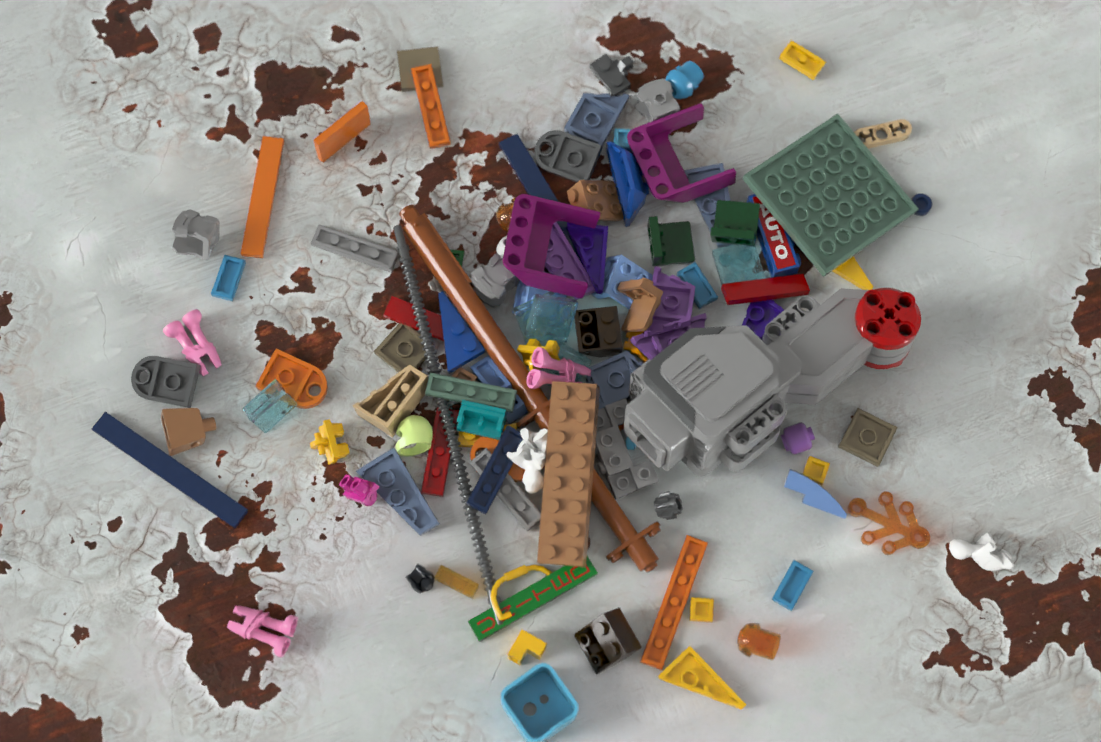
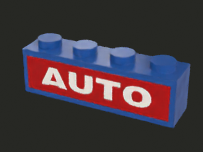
(775, 243)

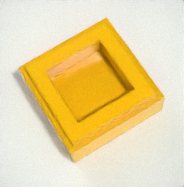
(816, 469)
(701, 609)

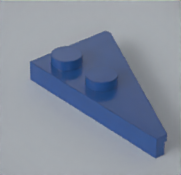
(459, 341)

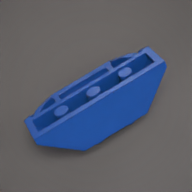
(627, 180)

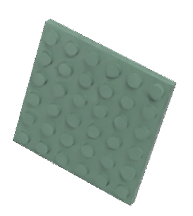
(830, 194)

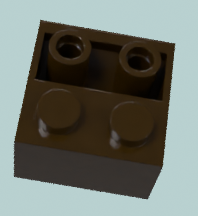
(598, 332)
(607, 640)

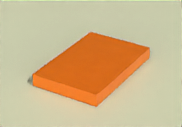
(342, 131)

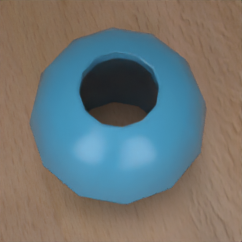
(685, 79)

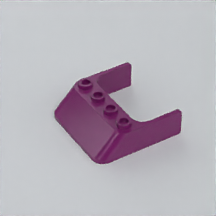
(661, 165)
(530, 237)

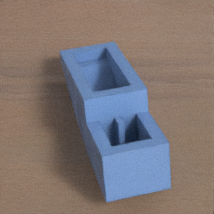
(489, 373)
(813, 493)

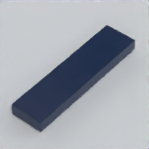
(495, 471)

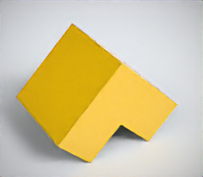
(525, 644)

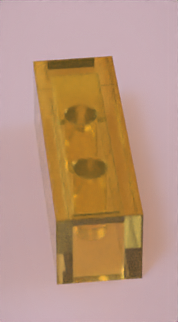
(456, 581)

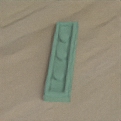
(461, 389)

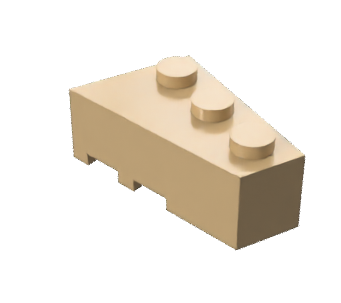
(393, 400)

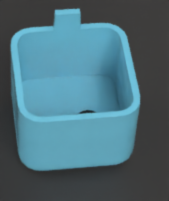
(549, 717)

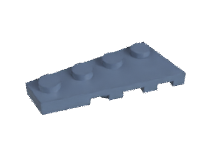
(708, 203)
(400, 490)

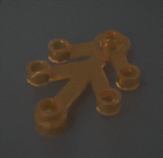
(891, 525)

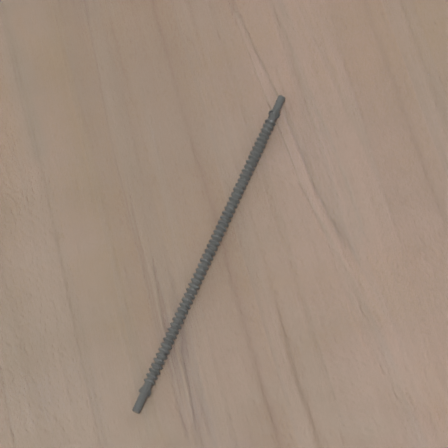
(419, 312)

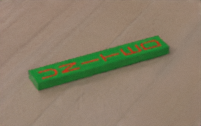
(532, 598)

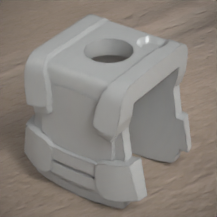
(656, 100)
(195, 234)
(493, 281)

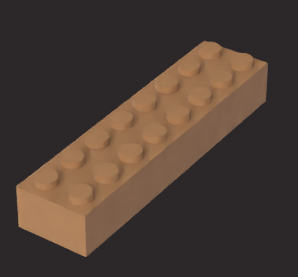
(568, 474)

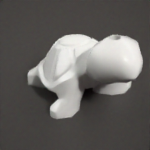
(531, 457)
(982, 552)

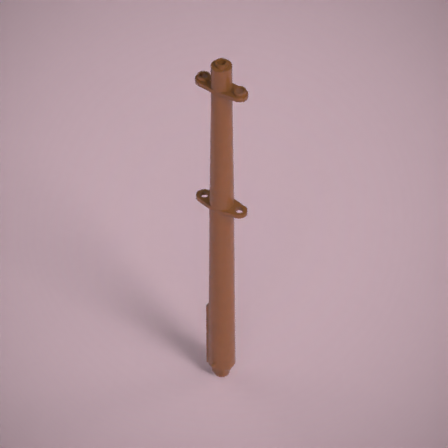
(461, 293)

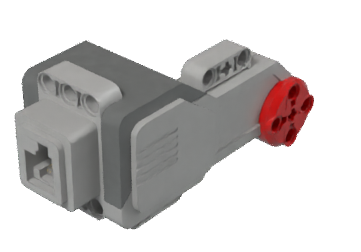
(721, 385)

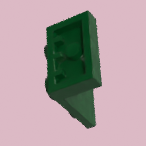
(735, 223)
(670, 242)

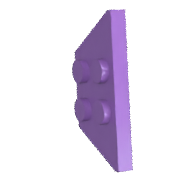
(675, 304)
(654, 344)

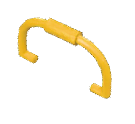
(510, 575)

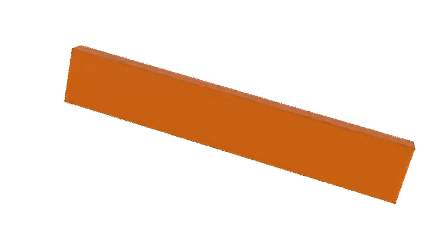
(262, 197)
(674, 602)

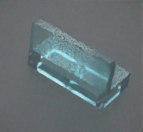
(269, 406)

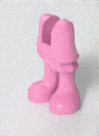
(193, 352)
(566, 368)
(255, 619)

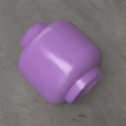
(797, 438)

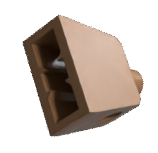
(185, 428)

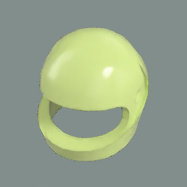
(414, 430)

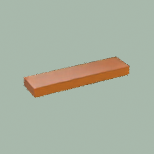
(430, 106)

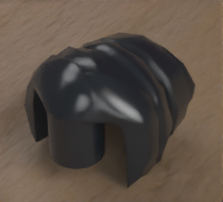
(421, 579)

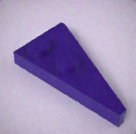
(591, 248)
(760, 314)

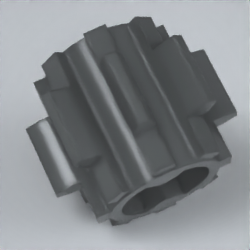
(668, 505)

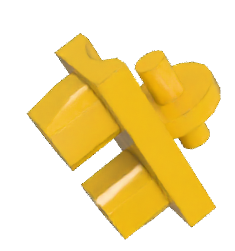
(527, 350)
(327, 444)

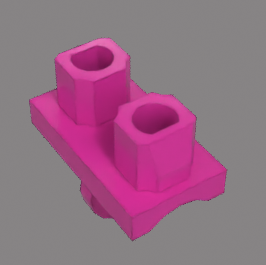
(359, 490)

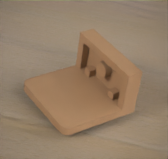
(597, 196)
(645, 302)

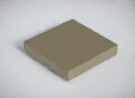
(418, 57)
(402, 348)
(868, 437)

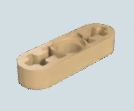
(888, 127)

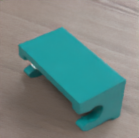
(481, 419)

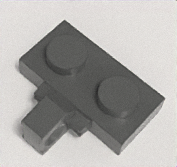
(612, 73)

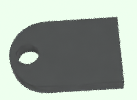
(569, 157)
(167, 380)

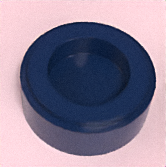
(923, 203)

